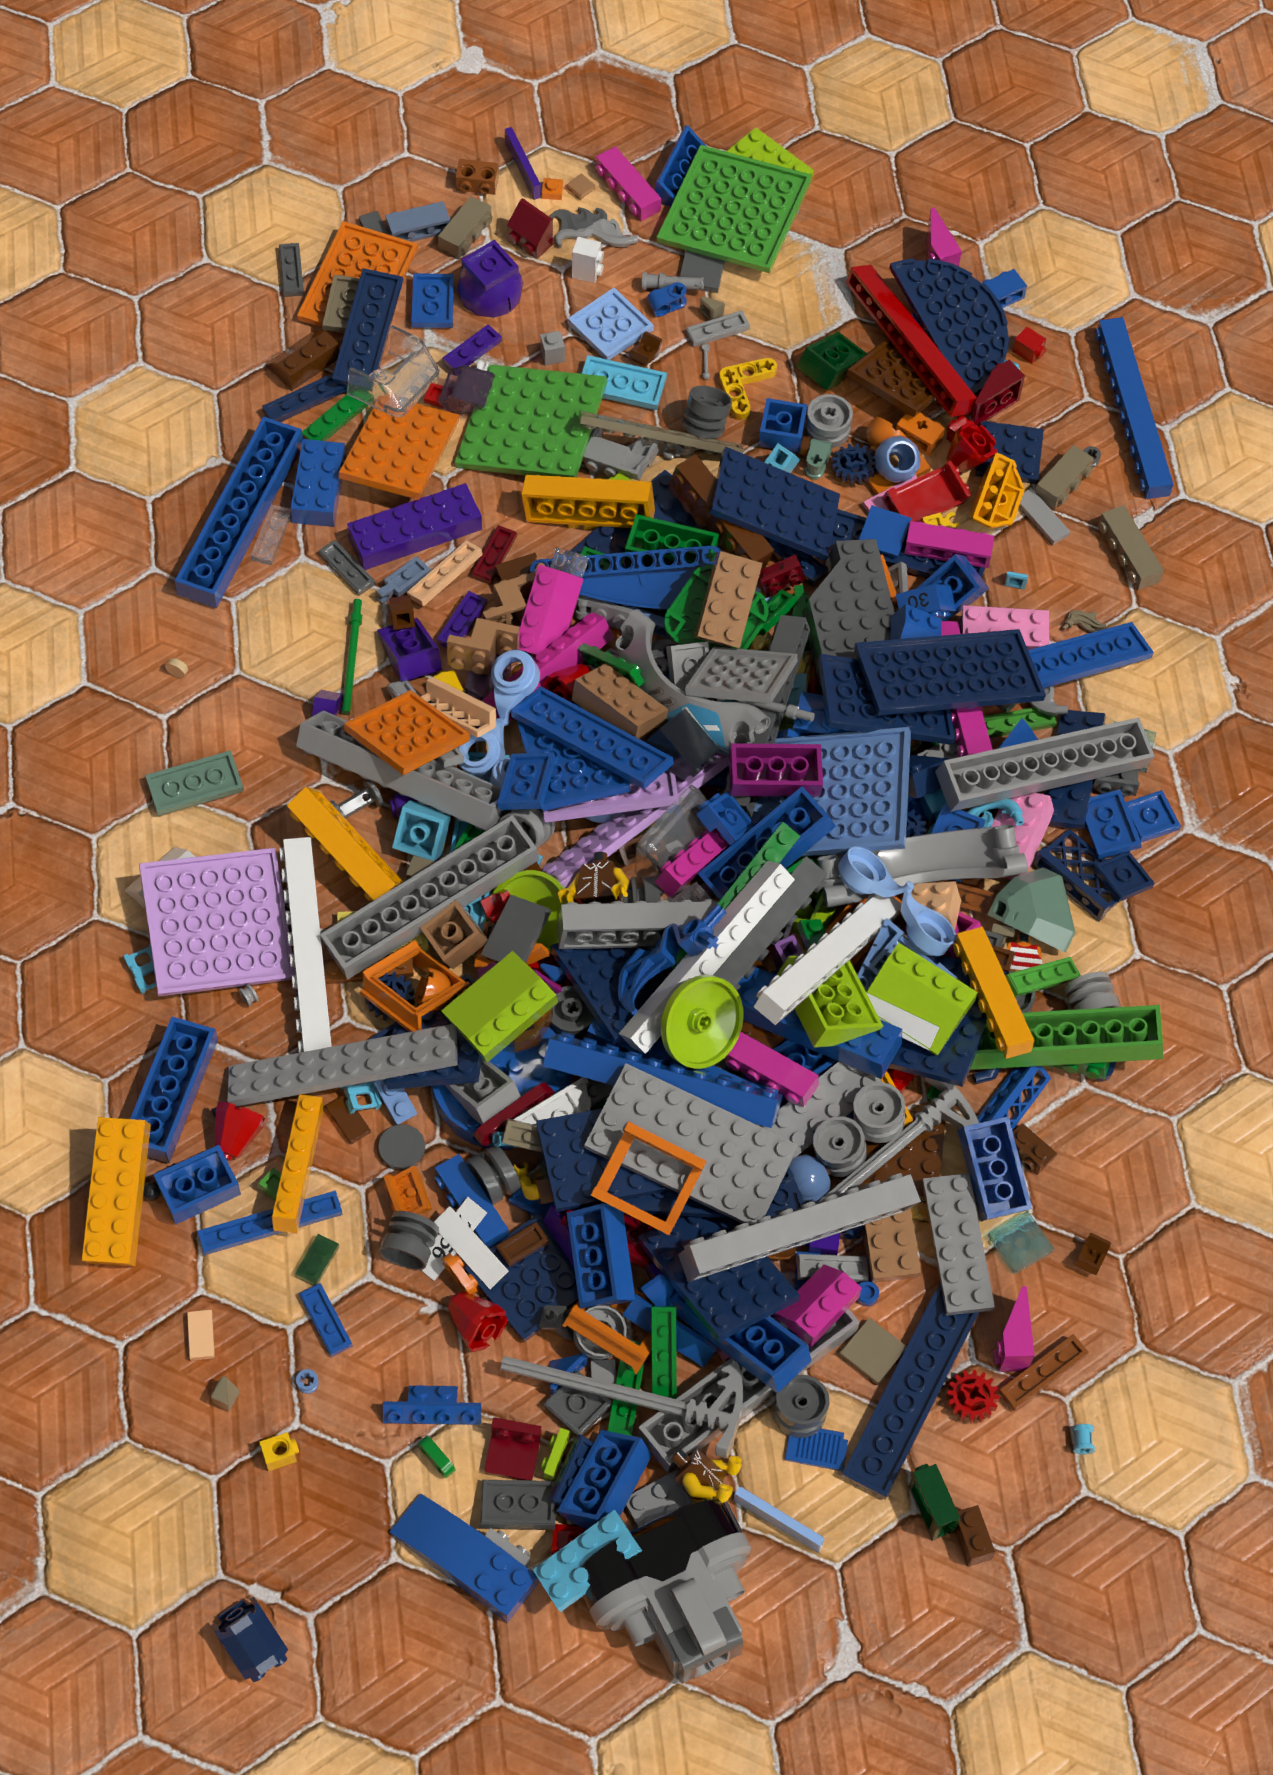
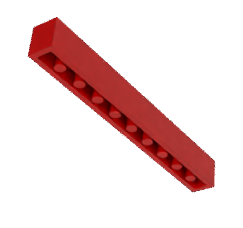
(911, 340)

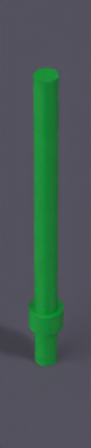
(355, 621)

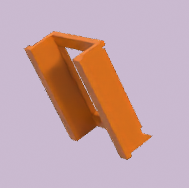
(394, 1004)
(633, 1131)
(608, 1338)

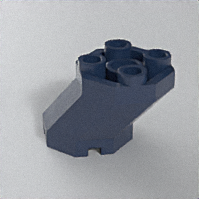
(250, 1639)

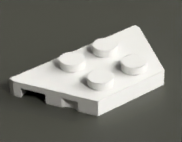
(566, 1102)

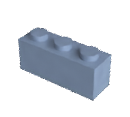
(418, 222)

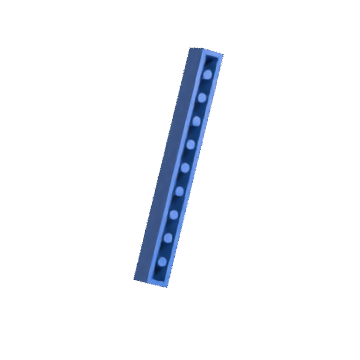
(1134, 408)

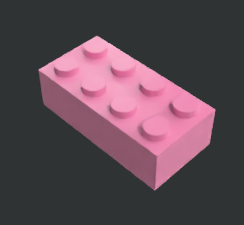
(1032, 623)
(1037, 815)

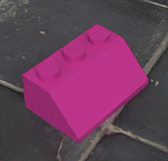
(820, 1303)

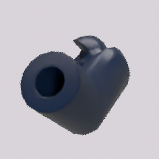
(986, 1075)

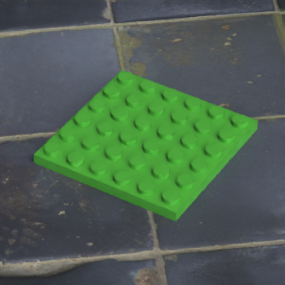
(734, 208)
(531, 423)

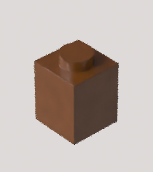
(401, 612)

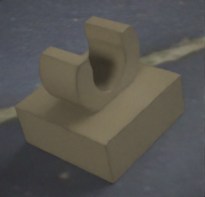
(1007, 932)

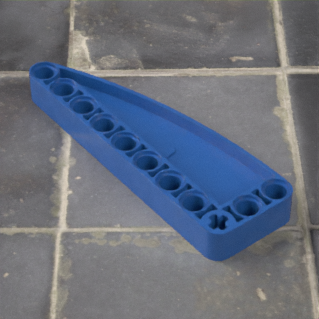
(638, 584)

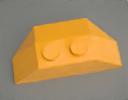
(998, 494)

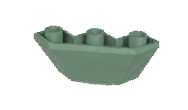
(1037, 906)

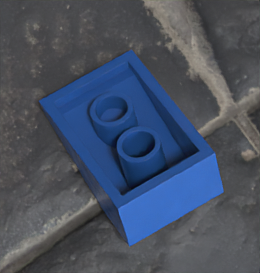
(963, 579)
(914, 623)

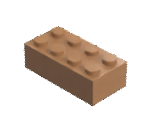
(727, 600)
(619, 702)
(891, 1248)

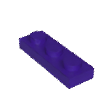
(472, 348)
(463, 617)

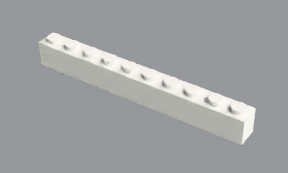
(738, 921)
(306, 944)
(826, 957)

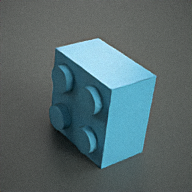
(421, 830)

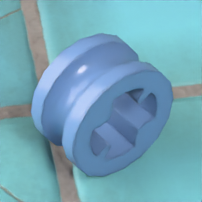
(313, 1386)

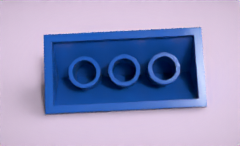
(677, 165)

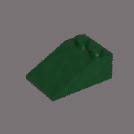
(829, 360)

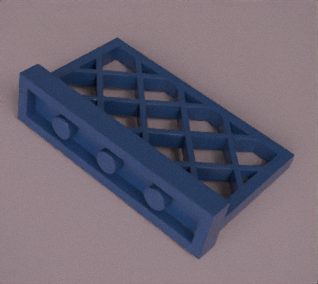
(1075, 887)

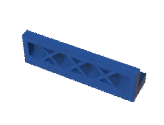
(1010, 1094)

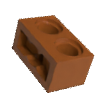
(477, 176)

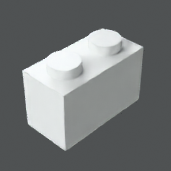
(587, 260)

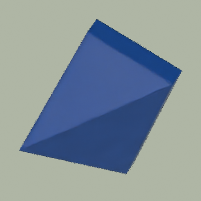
(659, 1291)
(568, 1364)

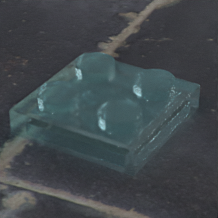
(1021, 1242)

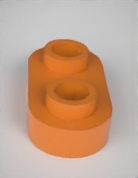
(454, 1266)

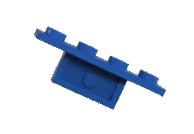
(432, 1406)

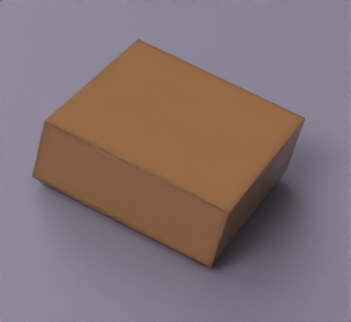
(581, 186)

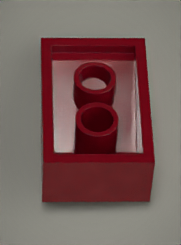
(999, 392)

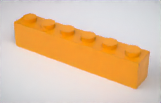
(994, 993)
(297, 1164)

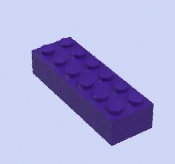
(414, 526)

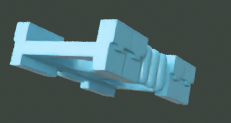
(140, 972)
(366, 1088)

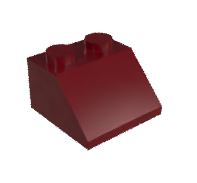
(530, 229)

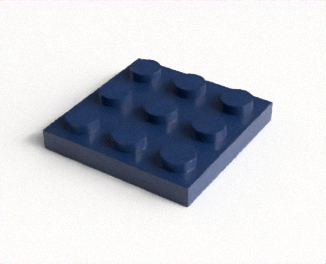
(1019, 444)

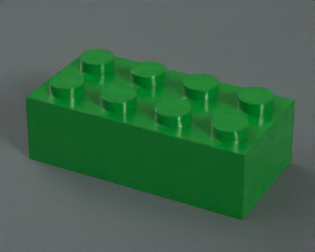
(657, 534)

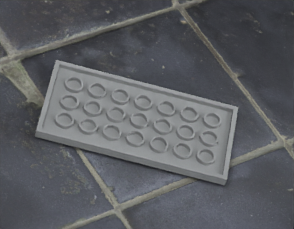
(741, 1157)

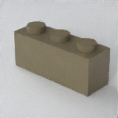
(465, 227)
(1065, 477)

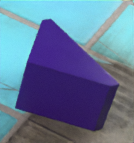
(327, 701)

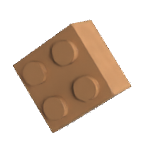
(454, 934)

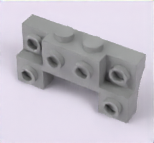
(616, 458)

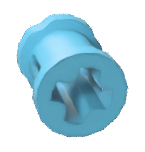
(1083, 1439)

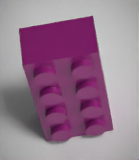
(775, 769)

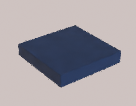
(1123, 876)

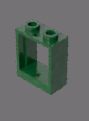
(933, 1501)

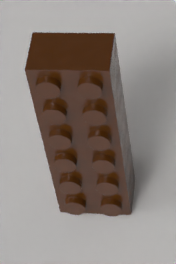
(694, 488)

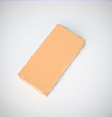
(201, 1335)

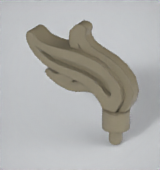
(1085, 620)

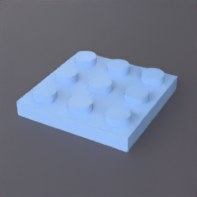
(610, 324)

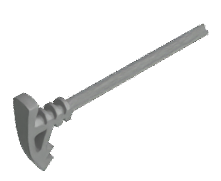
(924, 1121)
(727, 1422)

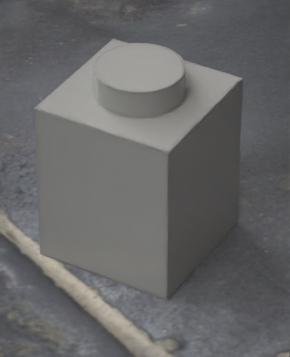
(552, 348)

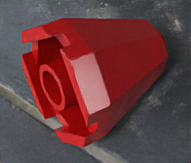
(971, 446)
(562, 681)
(236, 1128)
(476, 1319)

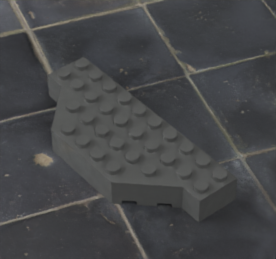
(850, 602)

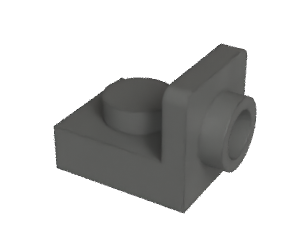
(553, 1319)

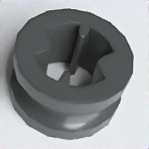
(1095, 452)

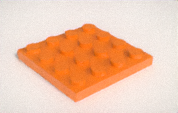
(407, 732)

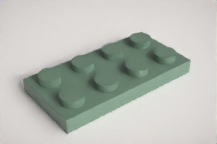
(194, 783)

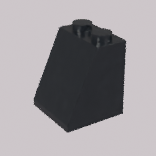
(686, 743)

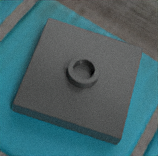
(577, 1408)

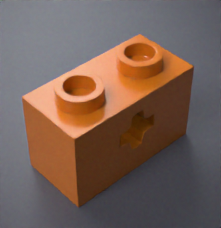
(922, 432)

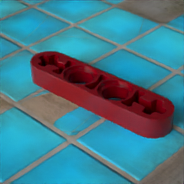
(517, 1108)

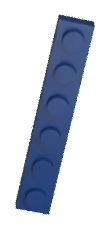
(261, 1224)

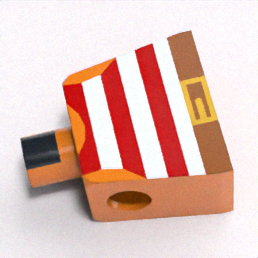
(1025, 953)

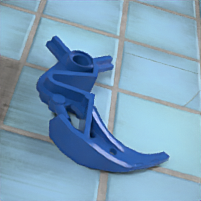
(644, 964)

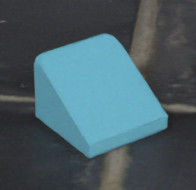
(1016, 580)

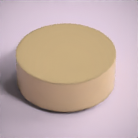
(176, 667)

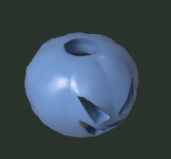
(907, 454)
(810, 1177)

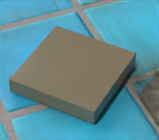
(873, 1351)

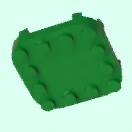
(685, 611)

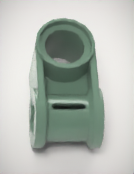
(817, 458)

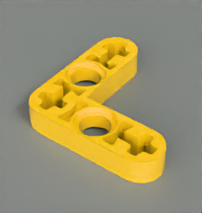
(740, 379)

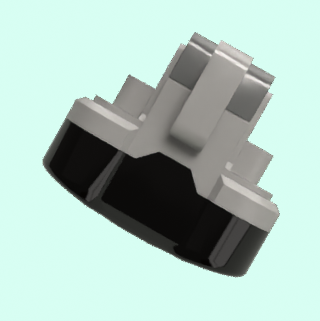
(675, 1587)

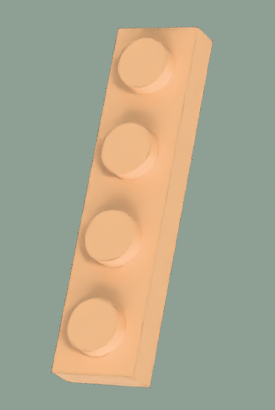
(445, 573)

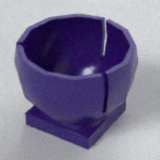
(490, 281)

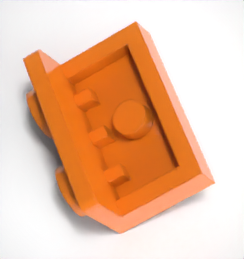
(407, 1191)

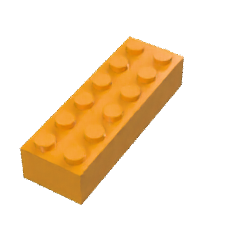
(586, 501)
(343, 843)
(116, 1191)

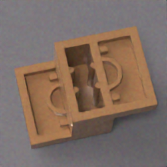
(510, 600)
(480, 651)

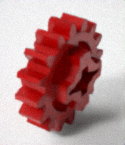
(965, 1391)

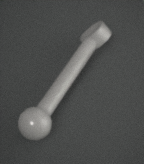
(705, 348)

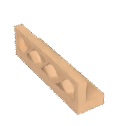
(461, 706)

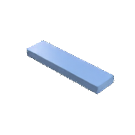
(779, 1519)

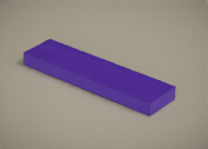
(522, 163)

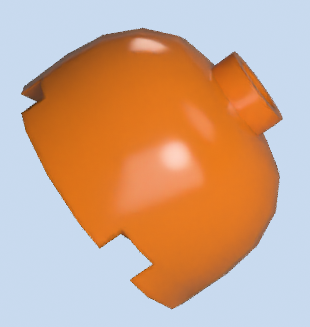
(879, 430)
(431, 986)

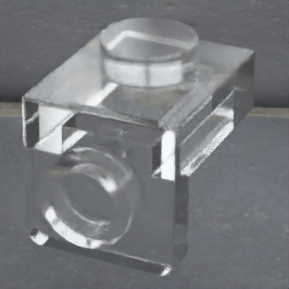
(569, 562)

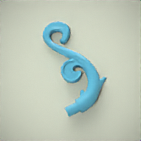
(1009, 807)

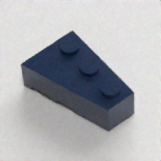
(923, 776)

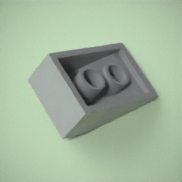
(489, 1095)

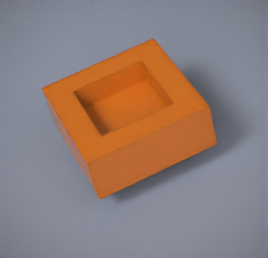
(552, 189)

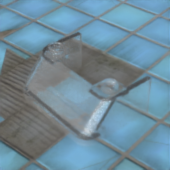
(402, 389)
(670, 834)

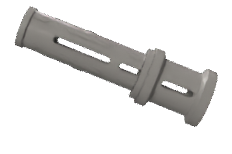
(660, 280)

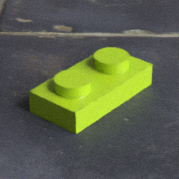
(558, 1445)

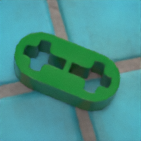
(436, 1456)

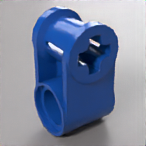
(665, 300)

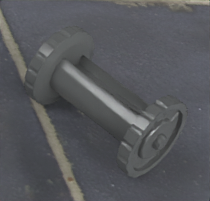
(356, 801)

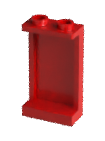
(929, 494)

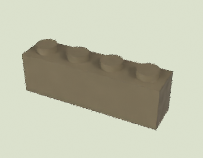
(1130, 547)

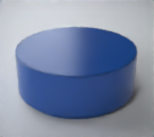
(869, 1293)

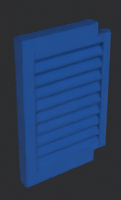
(822, 1450)

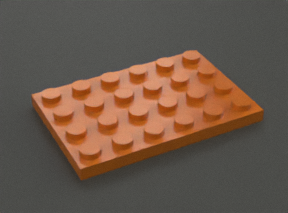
(347, 256)
(399, 451)

